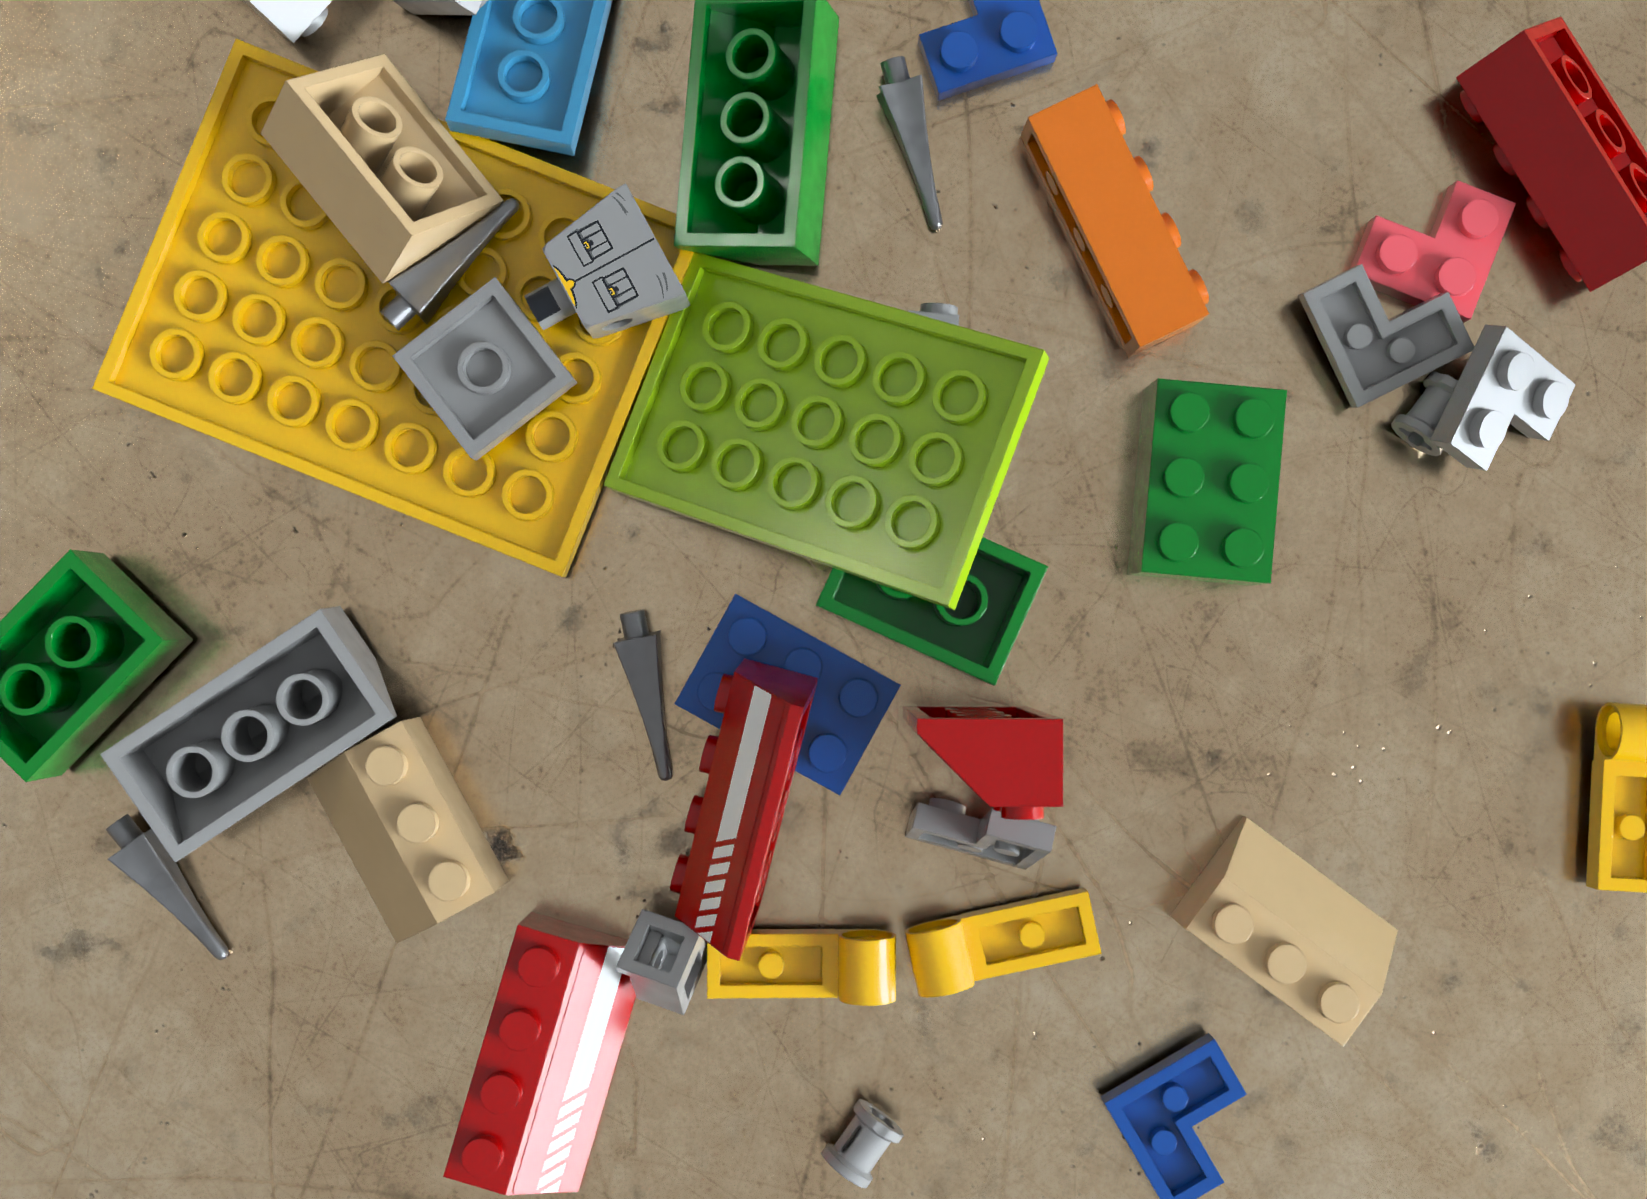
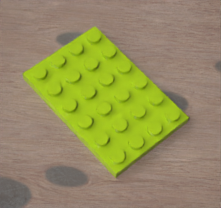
(828, 426)

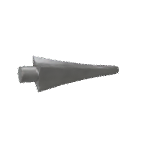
(905, 110)
(429, 282)
(641, 662)
(151, 867)

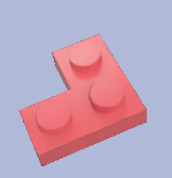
(1448, 260)

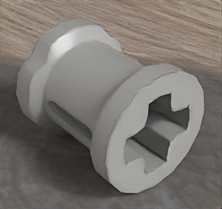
(1420, 422)
(862, 1143)

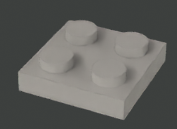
(484, 369)

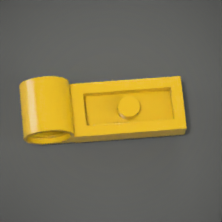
(1619, 800)
(1001, 941)
(808, 963)

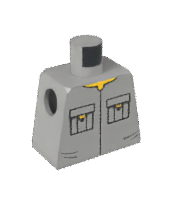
(608, 271)

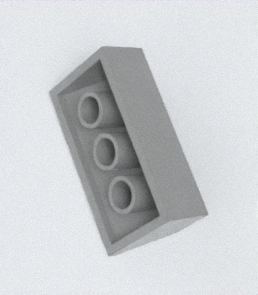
(253, 731)

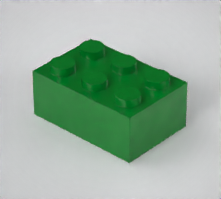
(1207, 482)
(968, 639)
(76, 661)

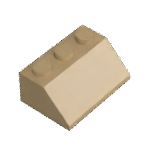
(378, 163)
(407, 828)
(1290, 930)

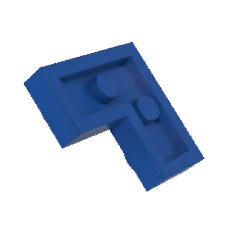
(986, 48)
(1162, 1106)

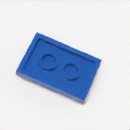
(846, 701)

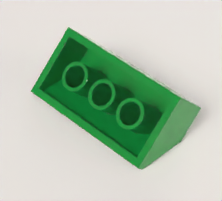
(757, 130)

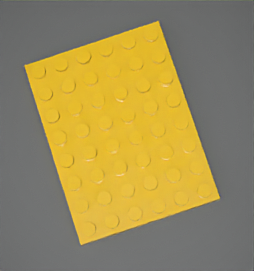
(275, 338)

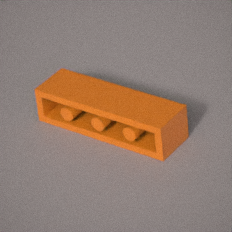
(1114, 220)

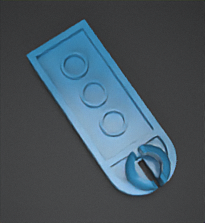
(528, 71)

